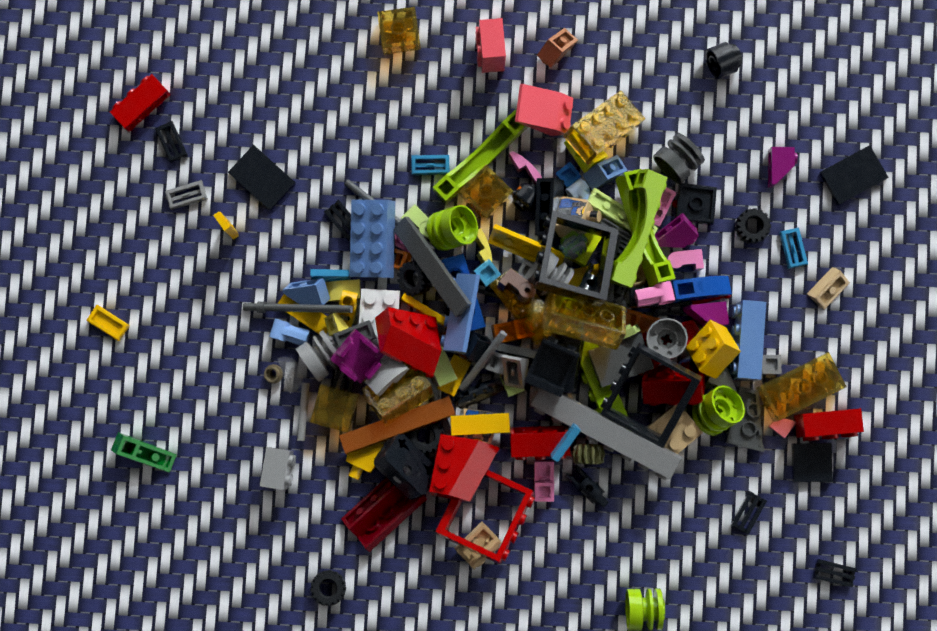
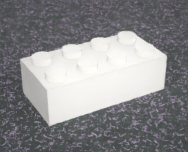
(373, 303)

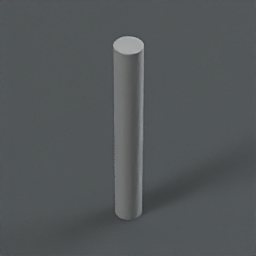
(303, 412)

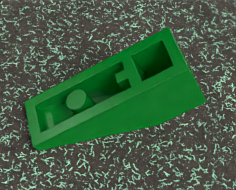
(143, 452)

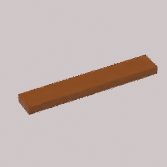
(412, 420)

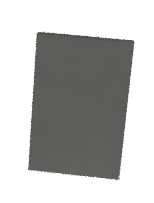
(607, 361)

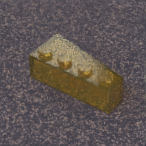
(529, 315)

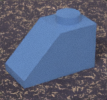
(604, 172)
(308, 292)

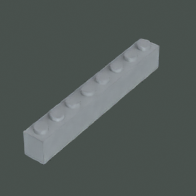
(608, 433)

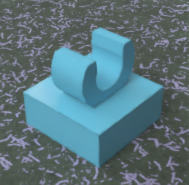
(487, 272)

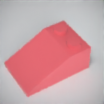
(544, 110)

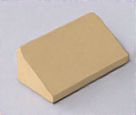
(828, 288)

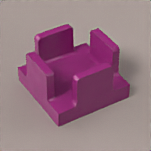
(358, 357)

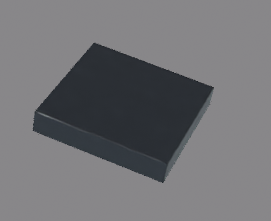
(696, 203)
(812, 462)

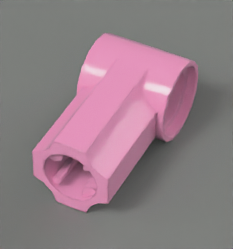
(658, 294)

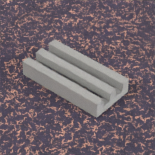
(186, 202)

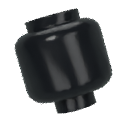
(524, 197)

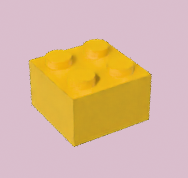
(713, 349)

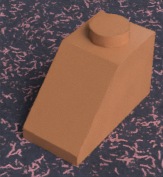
(557, 47)

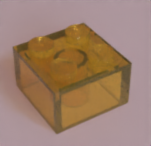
(399, 30)
(486, 192)
(334, 408)

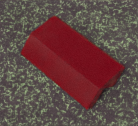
(380, 513)

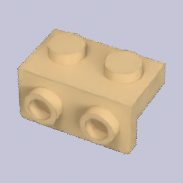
(481, 536)

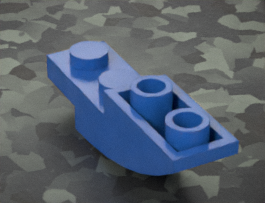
(701, 288)

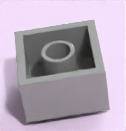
(277, 468)

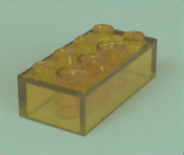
(604, 127)
(585, 321)
(801, 387)

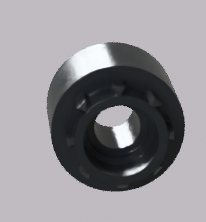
(723, 59)

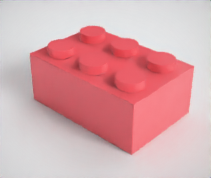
(490, 45)

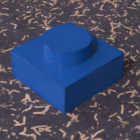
(568, 174)

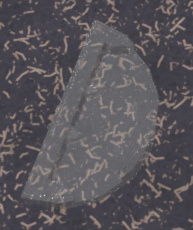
(292, 373)

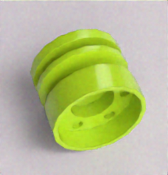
(452, 227)
(719, 410)
(644, 609)

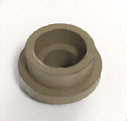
(268, 373)

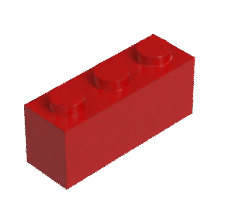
(139, 102)

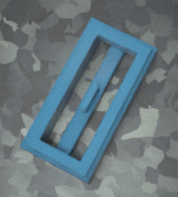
(430, 165)
(786, 249)
(330, 274)
(565, 442)

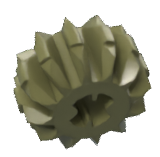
(588, 454)

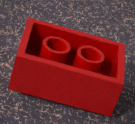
(829, 424)
(536, 441)

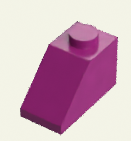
(780, 162)
(677, 233)
(708, 311)

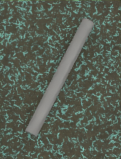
(483, 360)

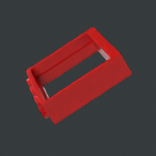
(511, 535)

